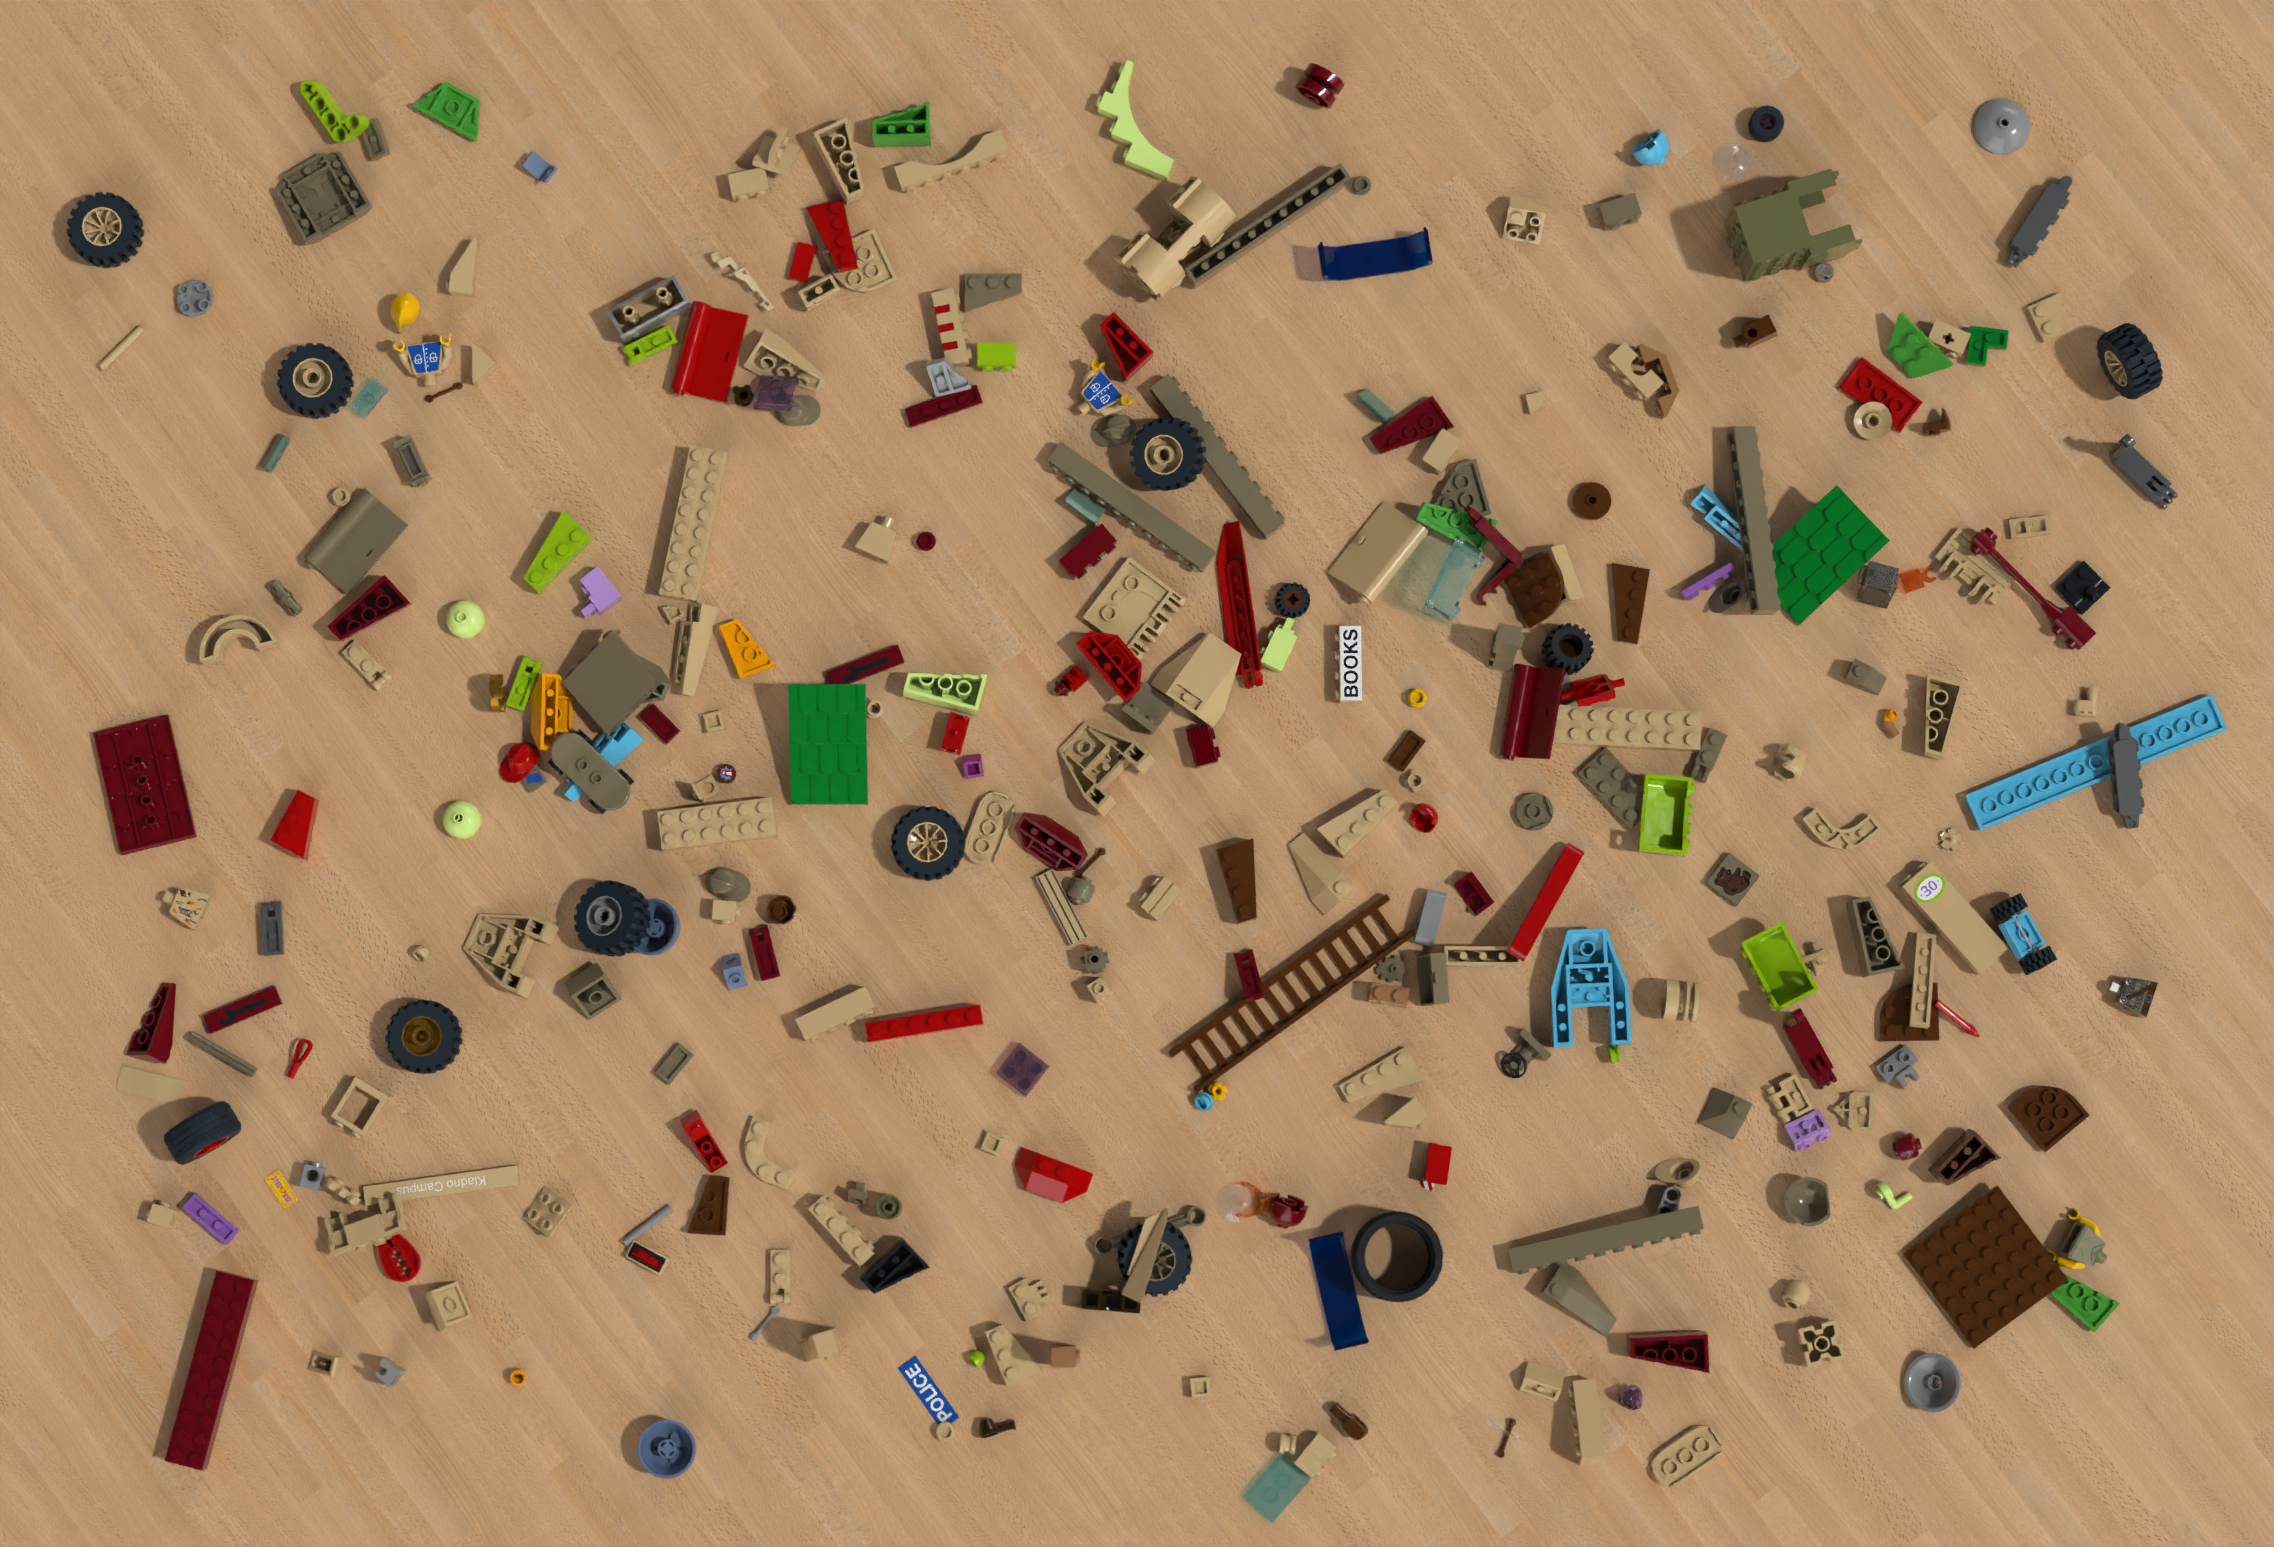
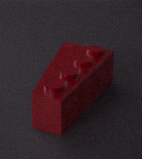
(370, 608)
(1673, 1349)

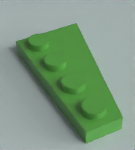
(1451, 523)
(2085, 1303)

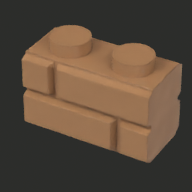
(1388, 995)

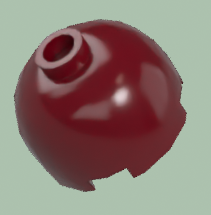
(1287, 1211)

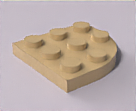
(873, 265)

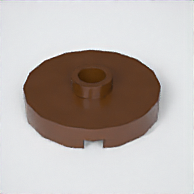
(1585, 508)

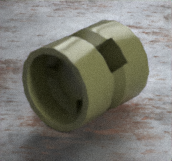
(889, 1207)

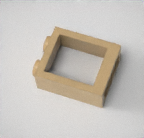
(342, 1122)

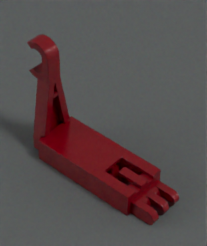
(1501, 544)
(1808, 1047)

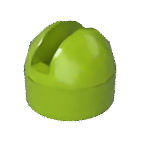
(977, 1358)

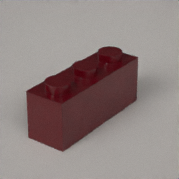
(1088, 552)

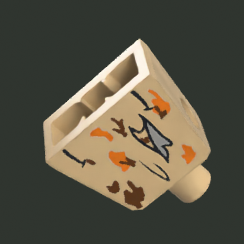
(188, 906)

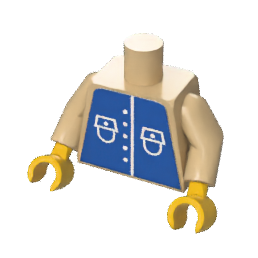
(426, 359)
(1101, 393)

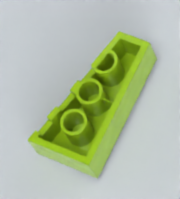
(557, 552)

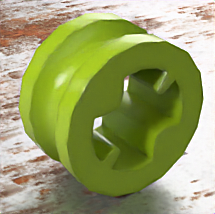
(1614, 1054)

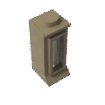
(412, 461)

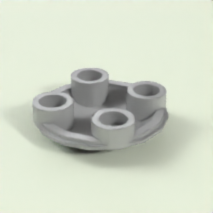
(194, 298)

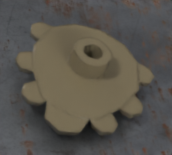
(1391, 969)

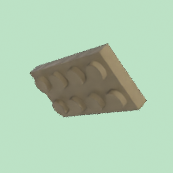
(1614, 787)

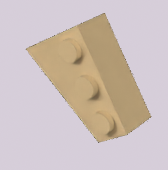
(1011, 1357)

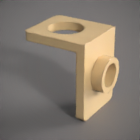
(698, 792)

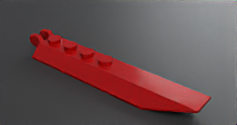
(1237, 604)

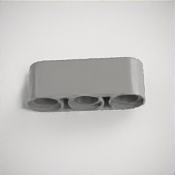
(1430, 918)
(1666, 1203)

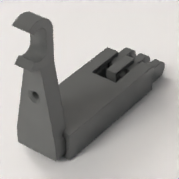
(2142, 473)

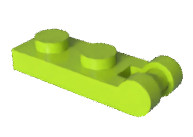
(650, 345)
(524, 684)

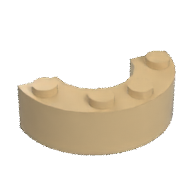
(230, 628)

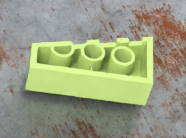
(947, 690)

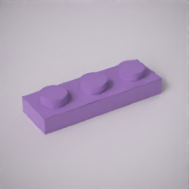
(1707, 582)
(210, 1219)

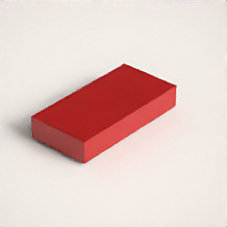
(802, 262)

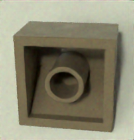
(592, 991)

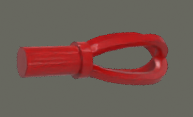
(296, 1063)

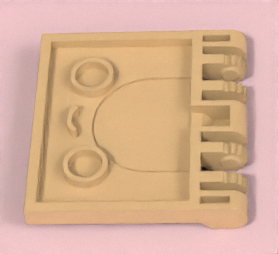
(1131, 606)

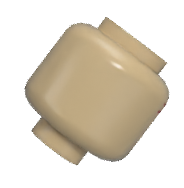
(1796, 1294)

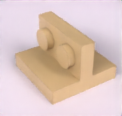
(777, 154)
(448, 1306)

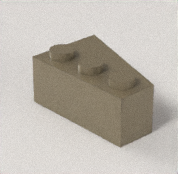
(1504, 647)

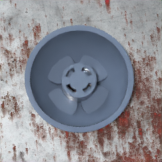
(663, 928)
(657, 1458)

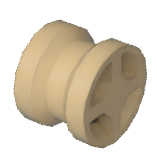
(1287, 1444)

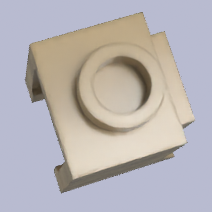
(1100, 989)

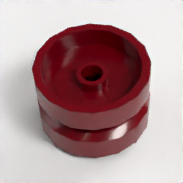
(1319, 85)

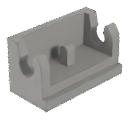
(391, 1374)

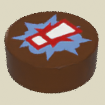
(726, 773)

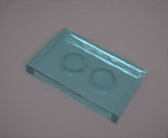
(1276, 1488)

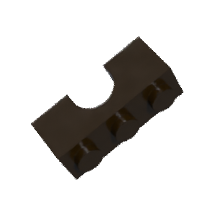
(1108, 1301)

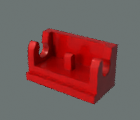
(955, 733)

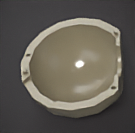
(1808, 1201)

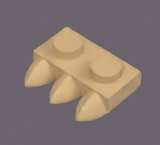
(351, 1195)

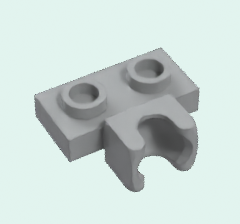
(1898, 1067)

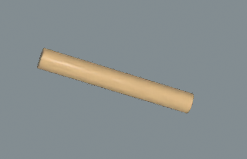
(121, 347)

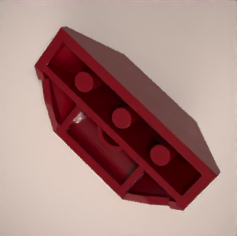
(1050, 842)

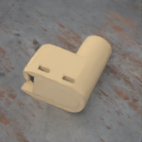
(2086, 707)

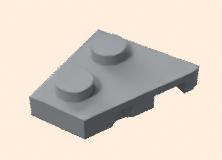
(946, 377)

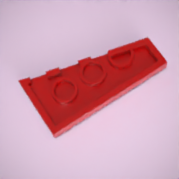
(833, 227)

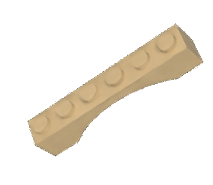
(913, 174)

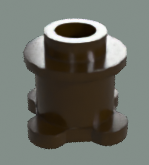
(739, 391)

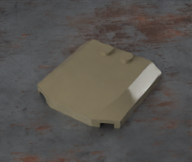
(322, 196)

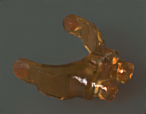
(1262, 1202)

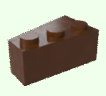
(1963, 1157)

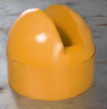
(516, 1380)

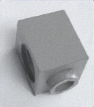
(305, 1180)

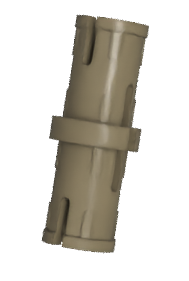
(286, 598)

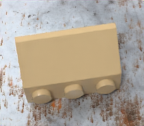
(1572, 589)

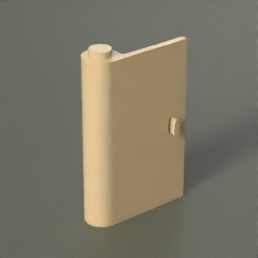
(1378, 552)

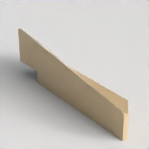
(692, 646)
(1144, 1255)

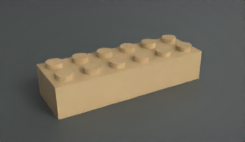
(717, 824)

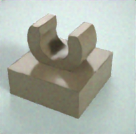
(858, 1195)

